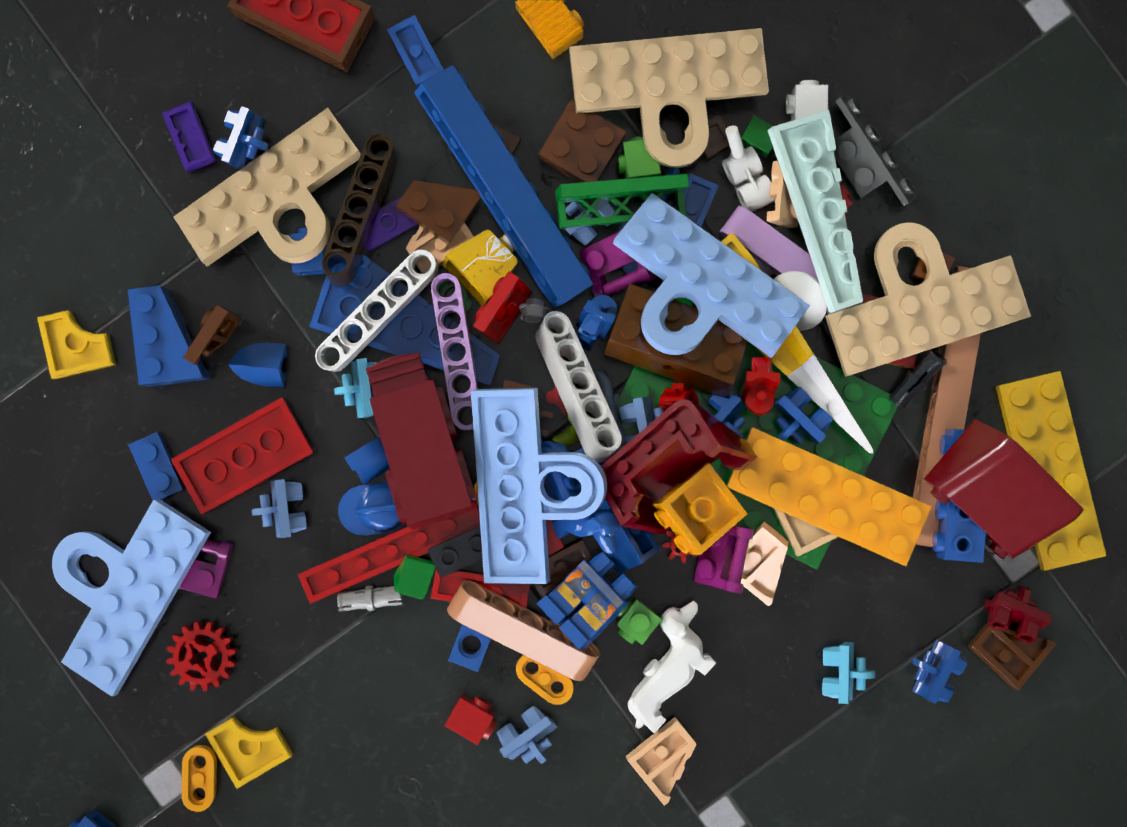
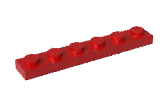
(382, 555)

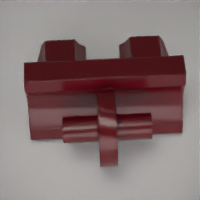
(1019, 609)

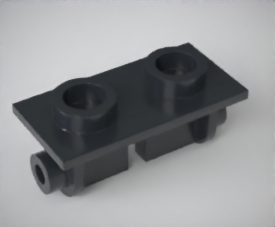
(457, 552)

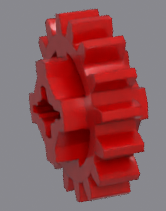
(207, 667)

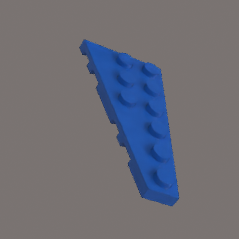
(409, 332)

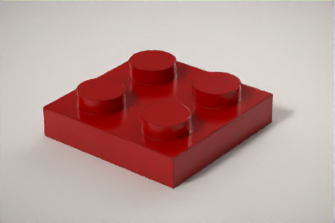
(503, 307)

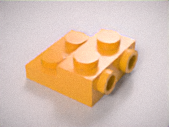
(699, 510)

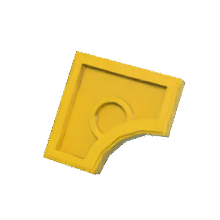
(71, 348)
(247, 751)

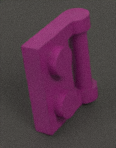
(606, 257)
(715, 562)
(207, 577)

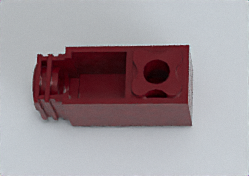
(417, 434)

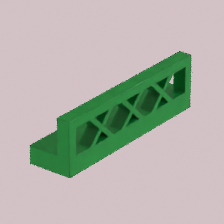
(616, 189)

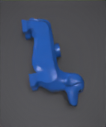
(600, 524)

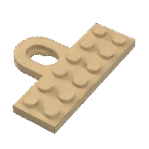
(670, 72)
(269, 187)
(925, 314)

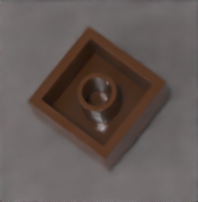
(581, 145)

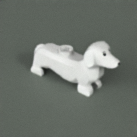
(673, 670)

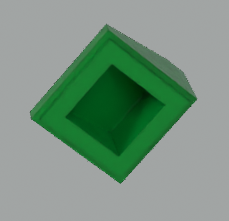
(757, 136)
(413, 576)

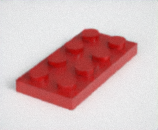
(242, 456)

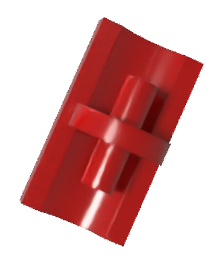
(760, 386)

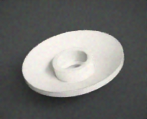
(810, 291)

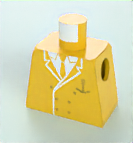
(481, 264)

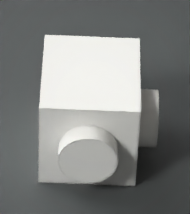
(807, 99)

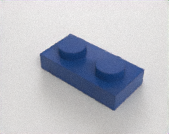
(415, 50)
(156, 466)

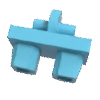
(360, 388)
(844, 685)

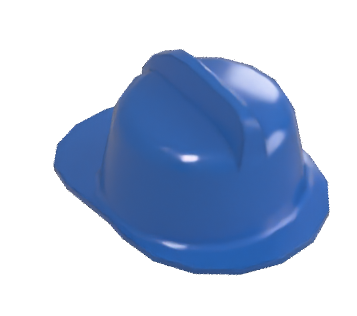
(369, 510)

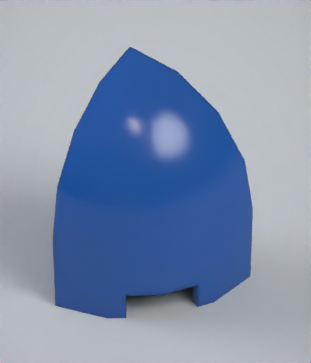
(261, 364)
(369, 461)

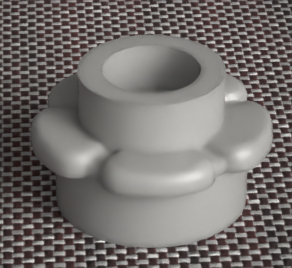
(533, 311)

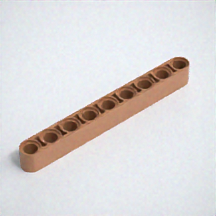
(946, 411)

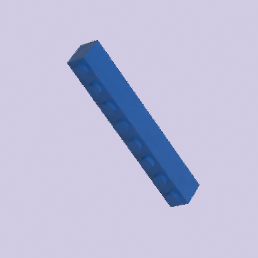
(503, 186)

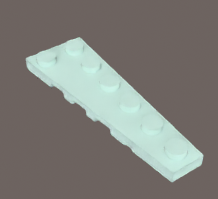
(812, 179)

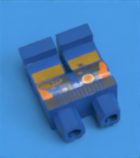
(592, 589)

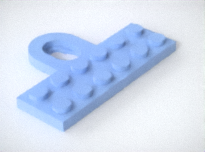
(709, 275)
(512, 485)
(134, 596)

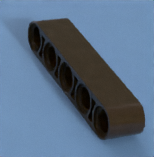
(358, 195)

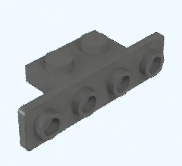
(864, 157)

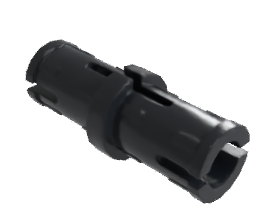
(917, 378)

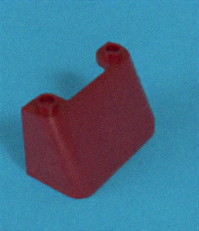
(666, 456)
(1002, 490)

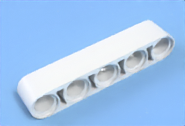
(361, 315)
(578, 401)

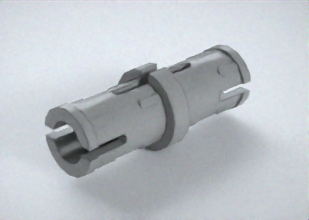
(369, 598)

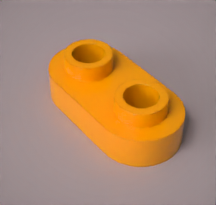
(543, 679)
(199, 776)

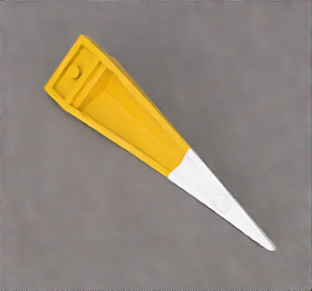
(803, 368)

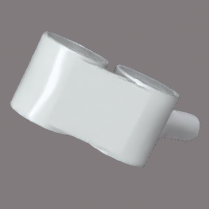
(744, 172)

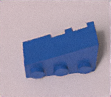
(161, 339)

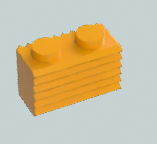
(552, 24)

